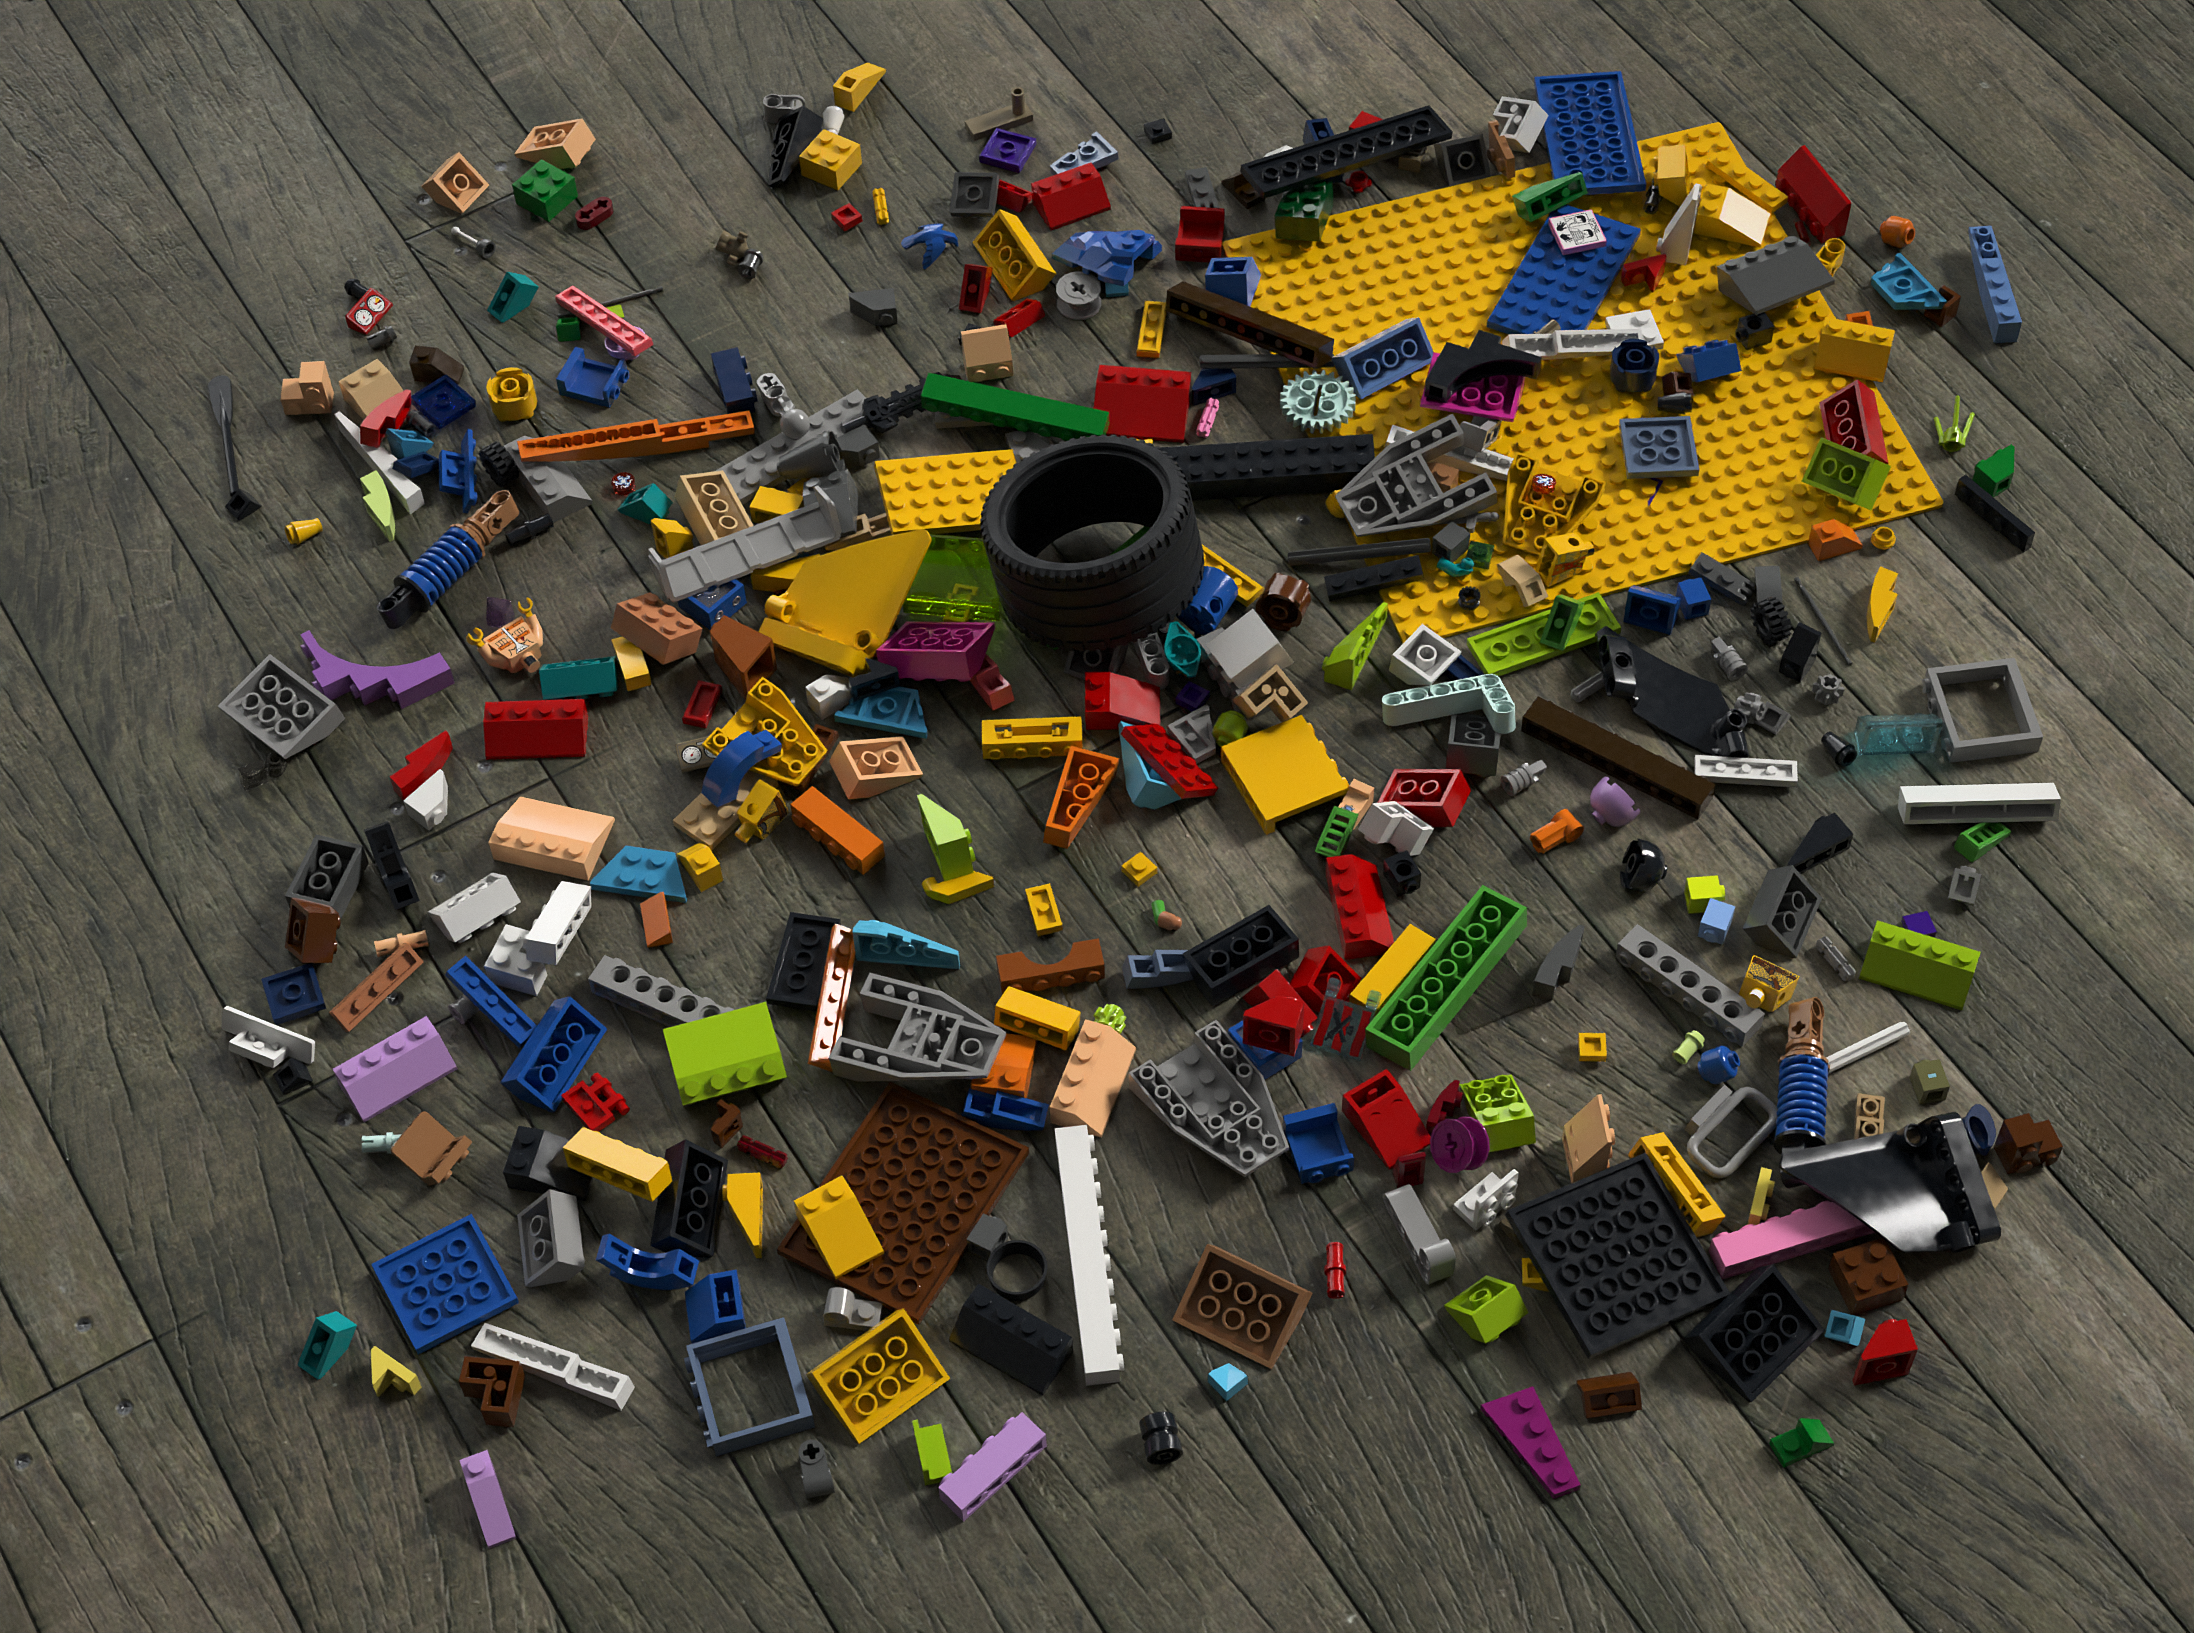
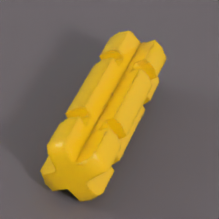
(880, 206)

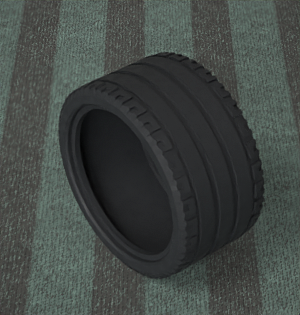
(1106, 598)

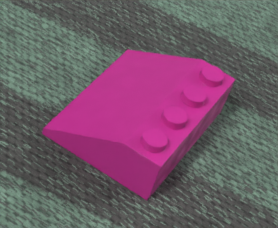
(1488, 397)
(937, 649)

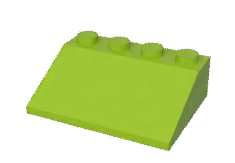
(724, 1054)

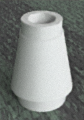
(833, 119)

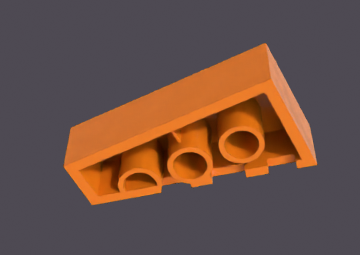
(1079, 791)

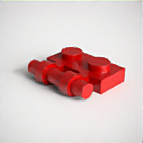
(589, 1108)

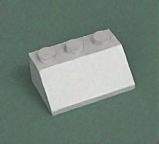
(475, 907)

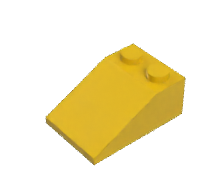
(1730, 217)
(838, 1227)

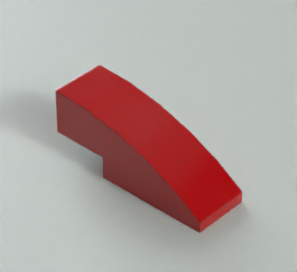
(387, 415)
(422, 765)

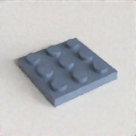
(1658, 447)

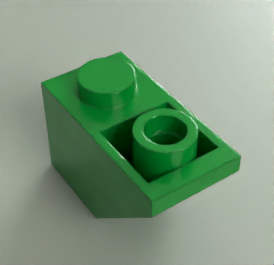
(1996, 472)

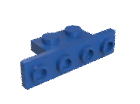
(457, 471)

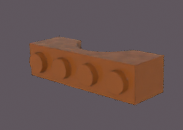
(1080, 965)

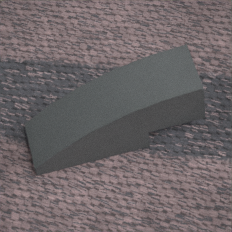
(1558, 964)

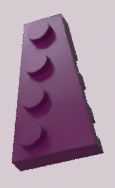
(1533, 1439)

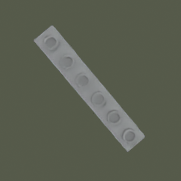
(1685, 973)
(650, 1003)

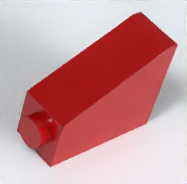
(1274, 986)

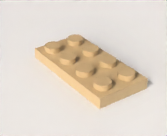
(711, 824)

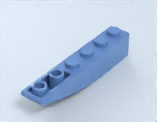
(1994, 286)

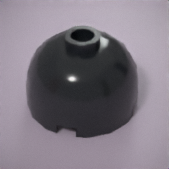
(1643, 866)

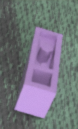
(487, 1499)

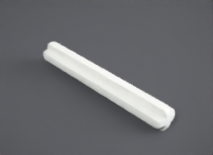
(1867, 1046)

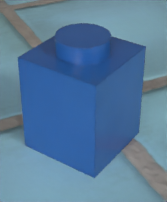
(1694, 598)

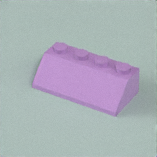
(394, 1069)

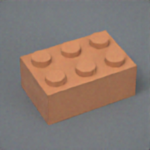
(656, 628)

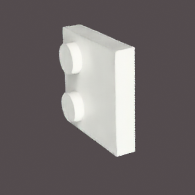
(1638, 320)

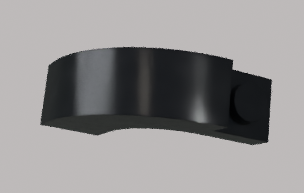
(391, 865)

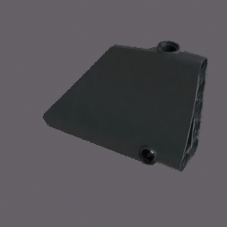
(1908, 1192)

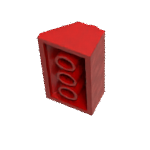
(1814, 195)
(1854, 421)
(535, 729)
(1358, 906)

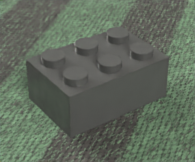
(329, 873)

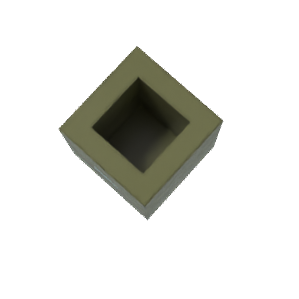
(1929, 1081)

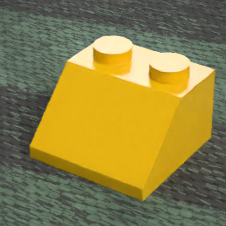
(1672, 173)

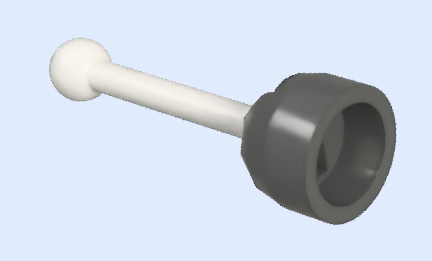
(484, 246)

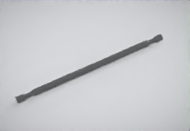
(621, 299)
(1823, 621)

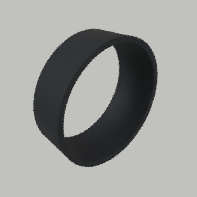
(1016, 1247)

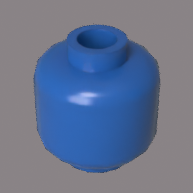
(1718, 1065)

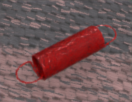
(1800, 228)

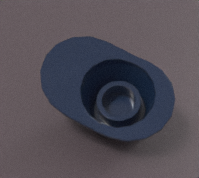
(1980, 1129)

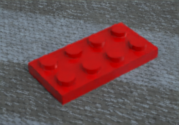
(1169, 761)

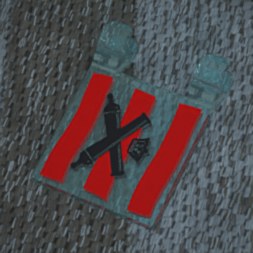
(1343, 1024)

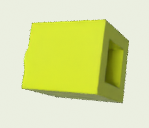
(1700, 890)

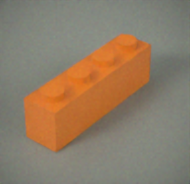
(837, 830)

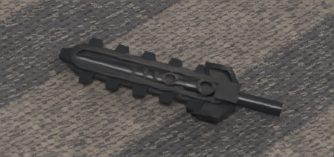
(884, 413)

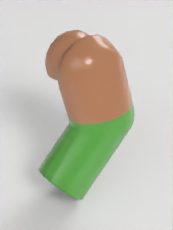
(1165, 919)

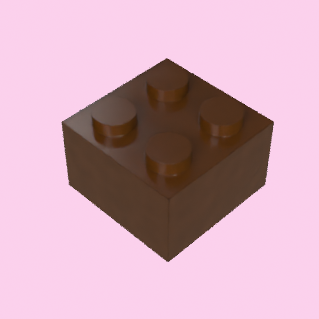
(1868, 1276)

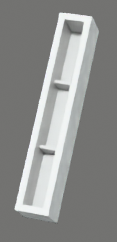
(1979, 803)

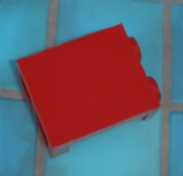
(1200, 234)

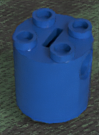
(1211, 601)

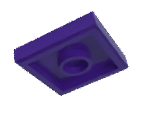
(1007, 150)

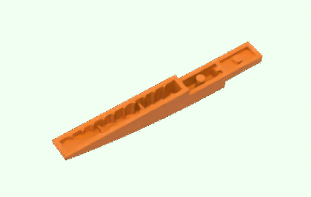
(635, 439)

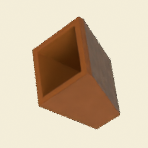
(742, 653)

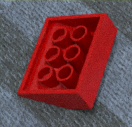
(1144, 402)

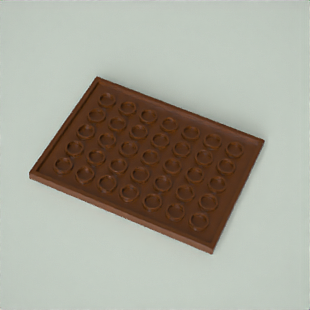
(923, 1189)

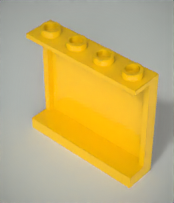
(1282, 771)

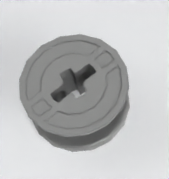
(1078, 295)

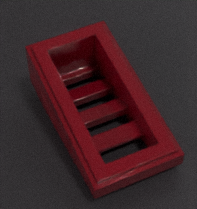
(1409, 1169)

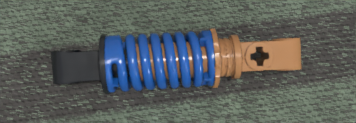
(446, 561)
(1802, 1084)

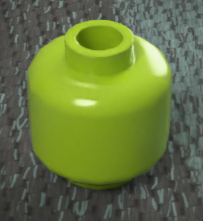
(1229, 728)

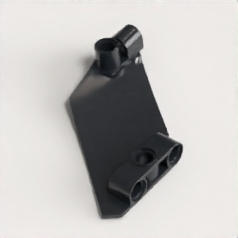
(1671, 698)

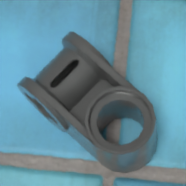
(816, 1473)

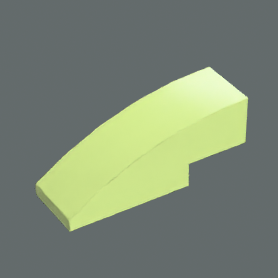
(378, 503)

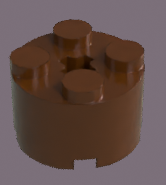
(1283, 602)

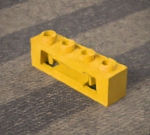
(1030, 737)
(1681, 1183)

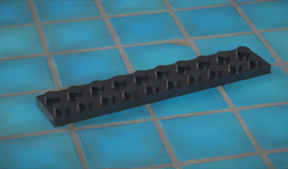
(1345, 152)

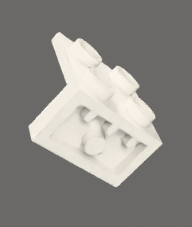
(1486, 1199)

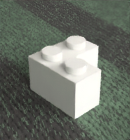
(1521, 122)
(1395, 825)
(509, 966)

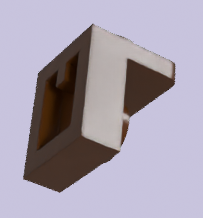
(727, 1125)

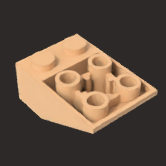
(1588, 1140)

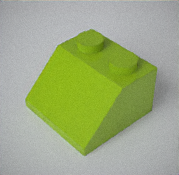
(1487, 1308)

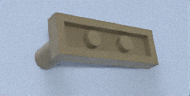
(1003, 118)

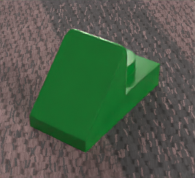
(1801, 1442)

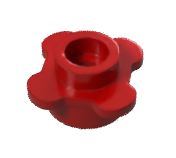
(1358, 181)

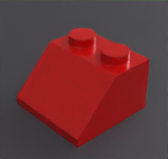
(1316, 970)
(1274, 1025)
(1887, 1353)

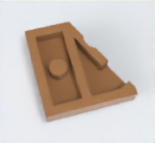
(1499, 151)

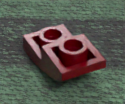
(1444, 1105)

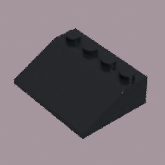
(1755, 1332)

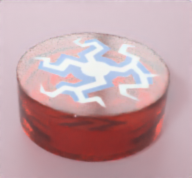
(623, 483)
(1543, 484)

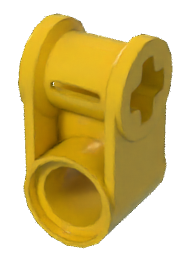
(1832, 255)

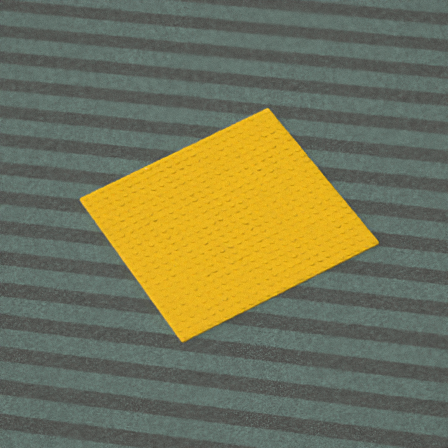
(1753, 429)

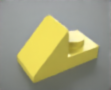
(387, 1371)

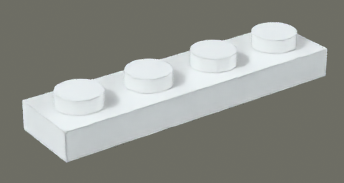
(1746, 770)

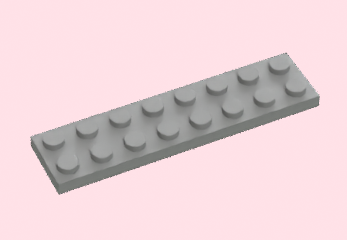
(760, 464)

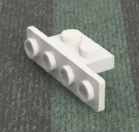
(263, 1040)

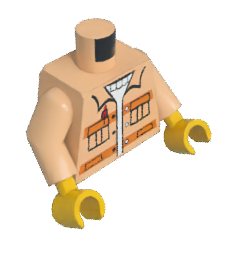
(514, 644)

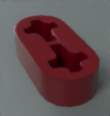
(594, 213)

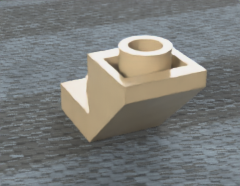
(1527, 581)

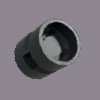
(1160, 1438)

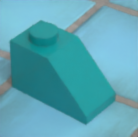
(512, 296)
(646, 504)
(326, 1343)

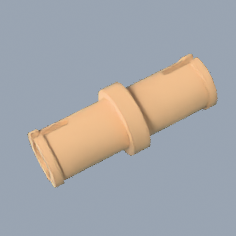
(390, 945)

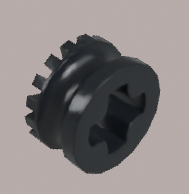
(1464, 594)

